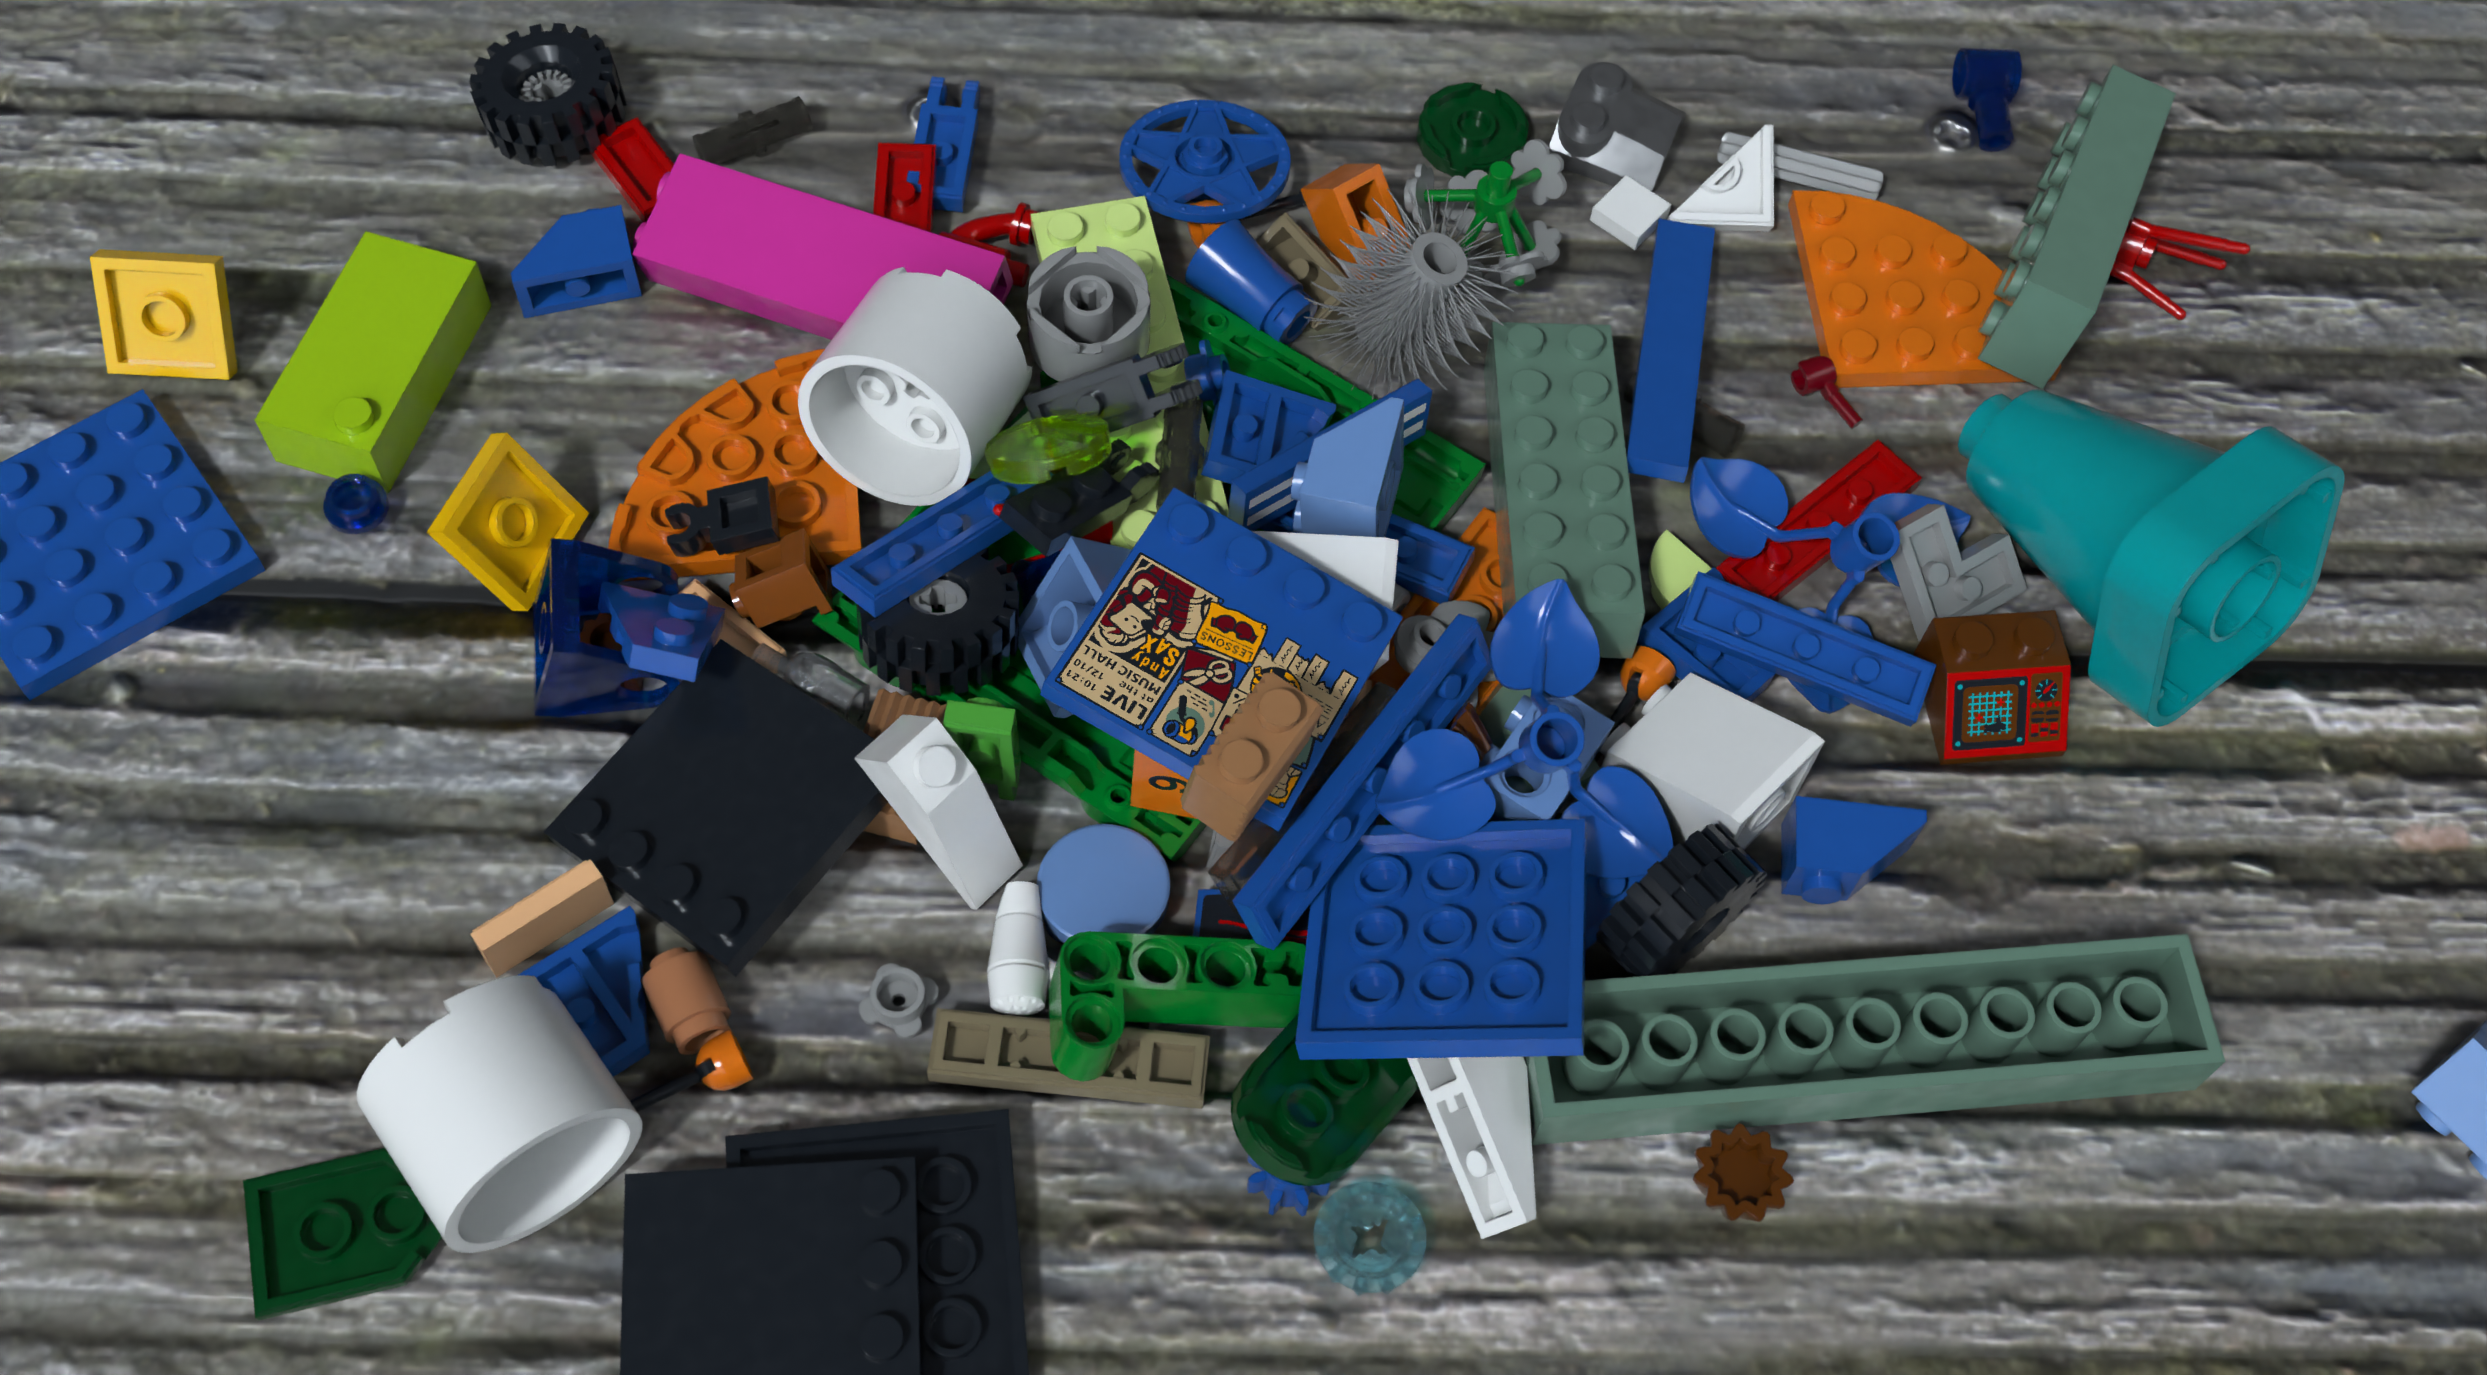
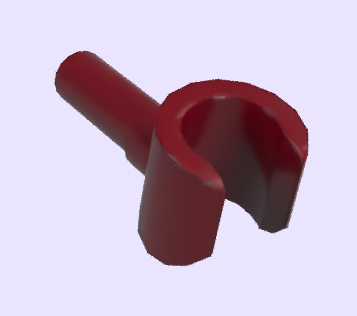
(1820, 375)

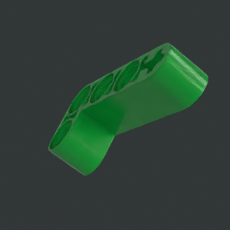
(1260, 992)

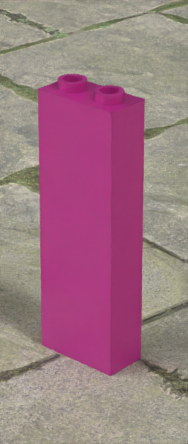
(787, 249)

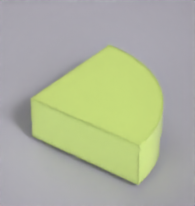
(1672, 568)

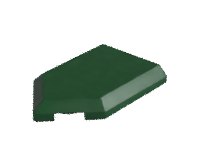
(333, 1232)

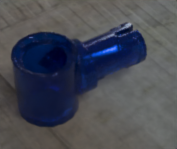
(1989, 83)

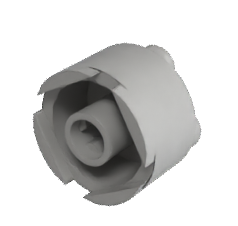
(1086, 311)

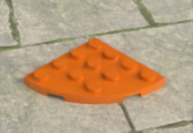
(1893, 293)
(730, 439)

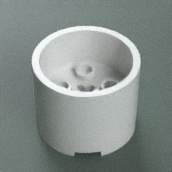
(915, 386)
(499, 1114)

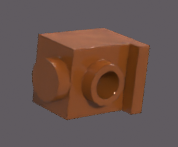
(781, 580)

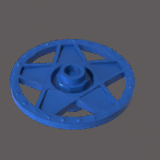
(1205, 161)

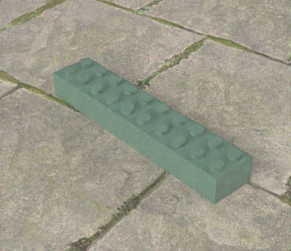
(1879, 1039)

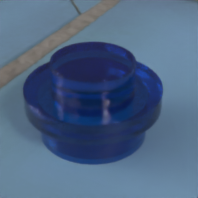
(355, 504)

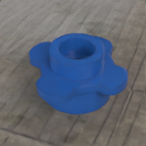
(1207, 369)

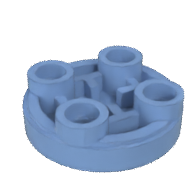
(1103, 883)

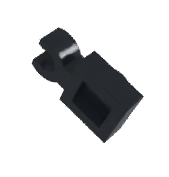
(733, 520)

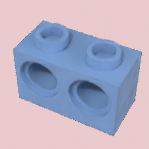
(1549, 789)

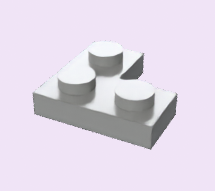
(1947, 582)

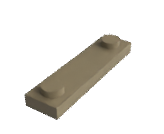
(1017, 1056)

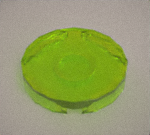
(1048, 443)

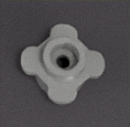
(896, 981)

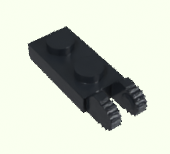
(1116, 391)
(1078, 503)

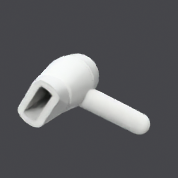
(1018, 953)

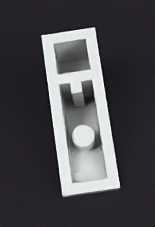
(942, 804)
(1486, 1133)

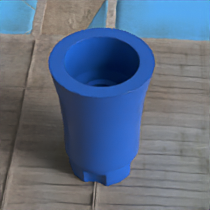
(1250, 283)

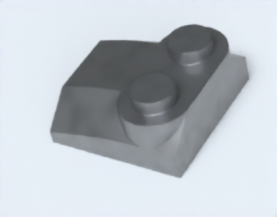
(1614, 128)

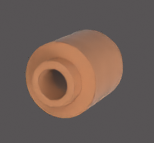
(686, 999)

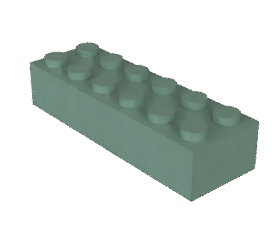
(2074, 226)
(1563, 474)

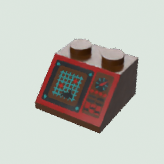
(1997, 686)

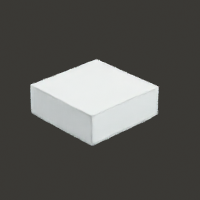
(1630, 212)

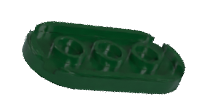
(1315, 1115)

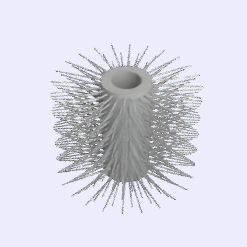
(1411, 294)

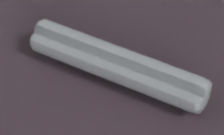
(1812, 168)

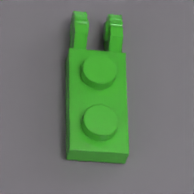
(988, 739)

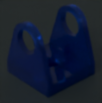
(575, 675)

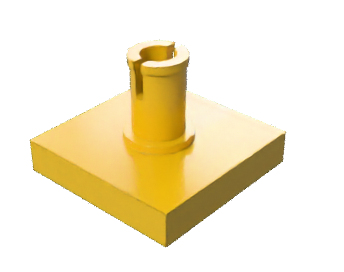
(164, 314)
(504, 520)

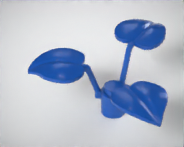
(1742, 504)
(1436, 775)

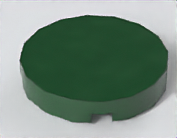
(1470, 129)

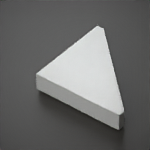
(1738, 193)

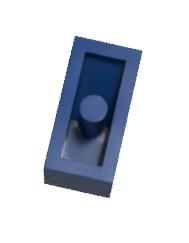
(578, 264)
(1841, 845)

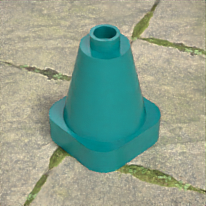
(2156, 540)

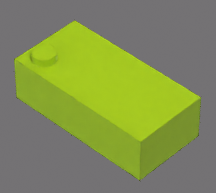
(375, 361)

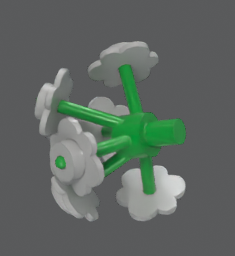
(1495, 197)

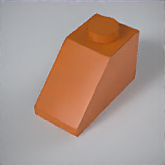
(1337, 203)

